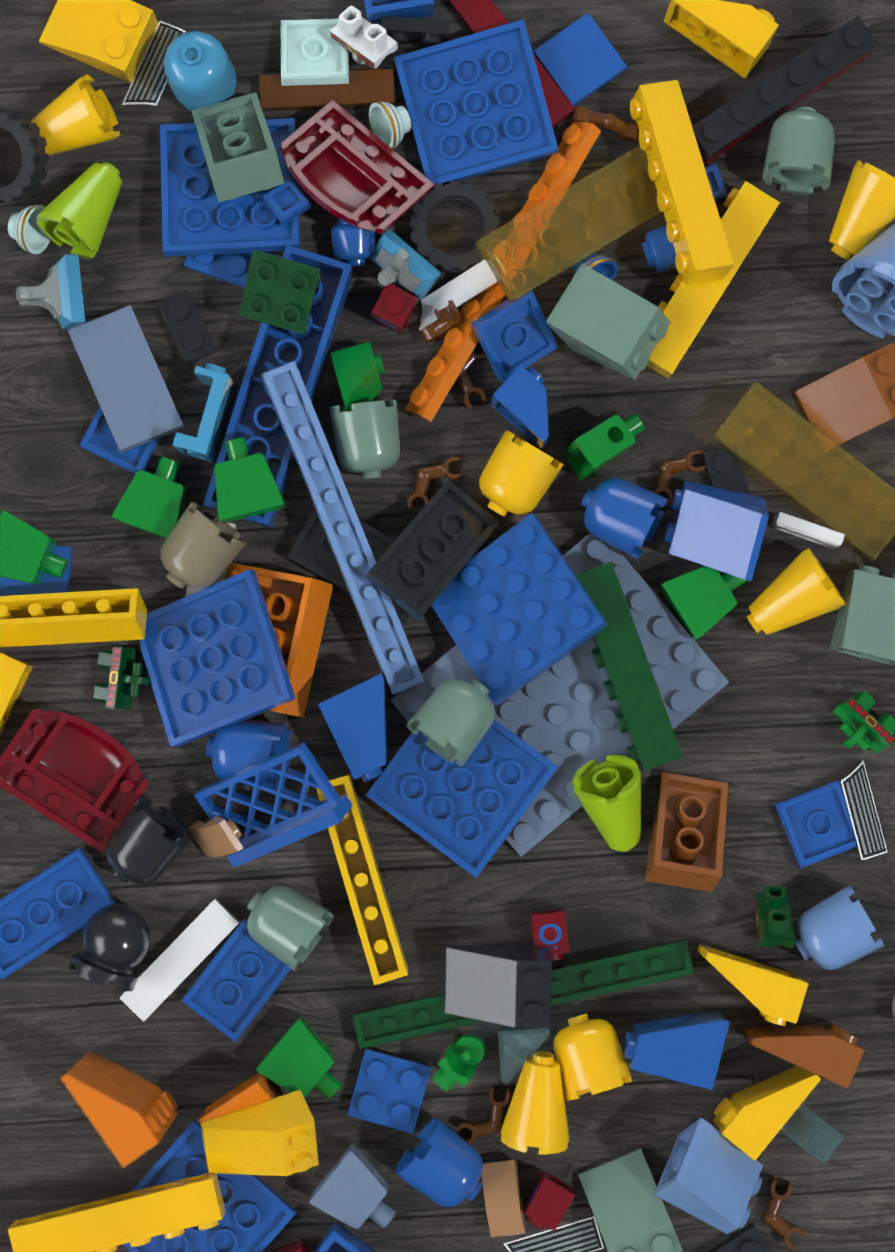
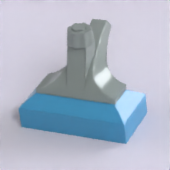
(403, 265)
(58, 293)

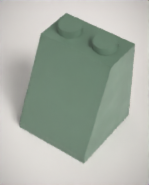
(608, 322)
(868, 619)

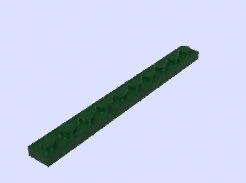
(567, 985)

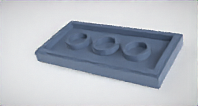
(125, 379)

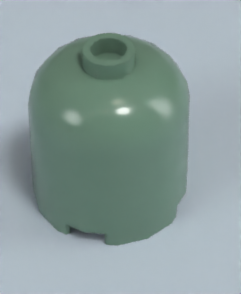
(800, 152)
(366, 437)
(454, 719)
(286, 923)

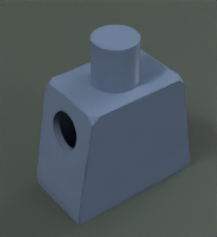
(353, 1191)

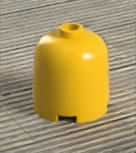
(517, 476)
(590, 1057)

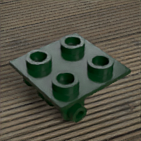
(279, 291)

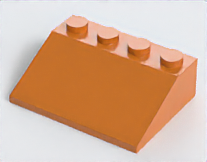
(298, 617)
(121, 1105)

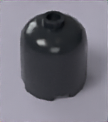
(145, 843)

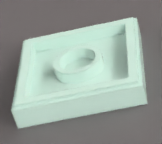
(311, 54)

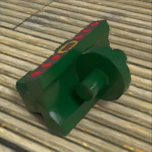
(123, 678)
(774, 918)

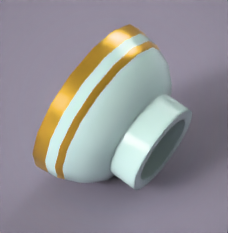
(389, 122)
(24, 229)

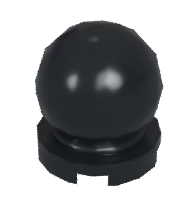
(113, 944)

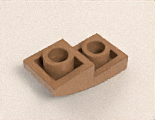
(216, 837)
(503, 1199)

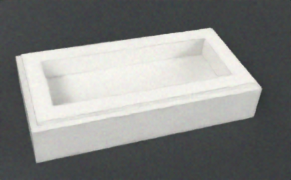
(807, 530)

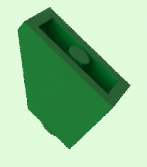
(358, 373)

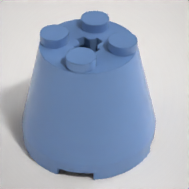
(868, 285)

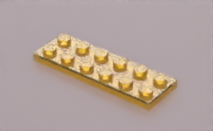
(571, 225)
(811, 469)

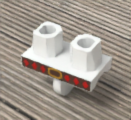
(365, 40)

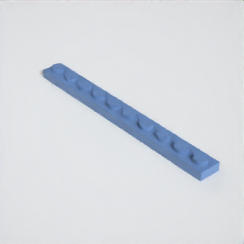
(341, 526)

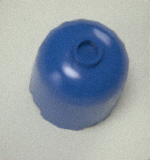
(623, 514)
(245, 745)
(442, 1166)

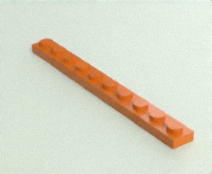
(461, 339)

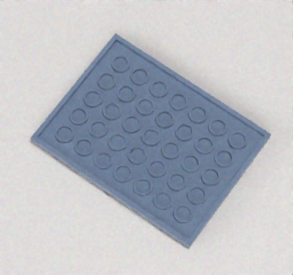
(566, 706)

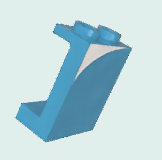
(214, 415)

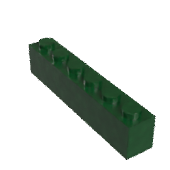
(629, 673)

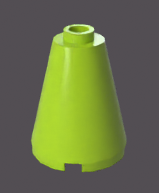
(82, 210)
(612, 799)

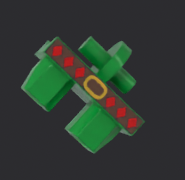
(862, 726)
(459, 1061)

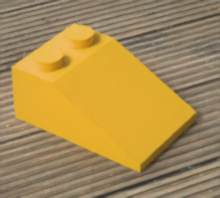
(724, 29)
(102, 34)
(770, 989)
(761, 1110)
(262, 1139)

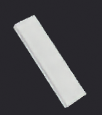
(180, 959)

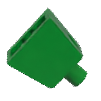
(602, 444)
(245, 484)
(153, 500)
(27, 552)
(701, 598)
(301, 1061)

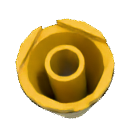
(77, 118)
(864, 211)
(795, 596)
(537, 1108)

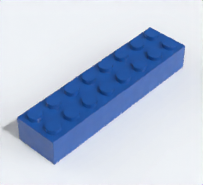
(274, 347)

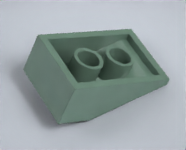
(238, 147)
(626, 1206)

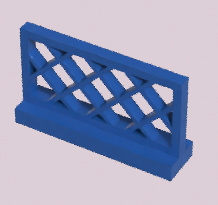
(291, 826)

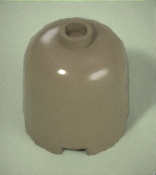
(199, 549)

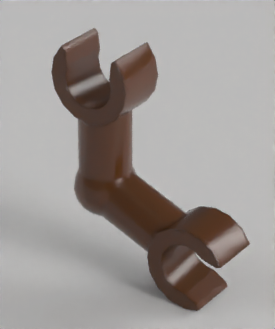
(608, 120)
(446, 318)
(465, 381)
(670, 467)
(425, 474)
(492, 1125)
(771, 1214)

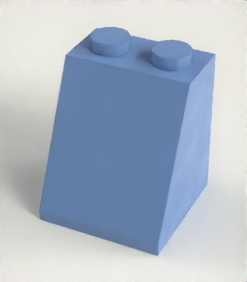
(710, 1177)

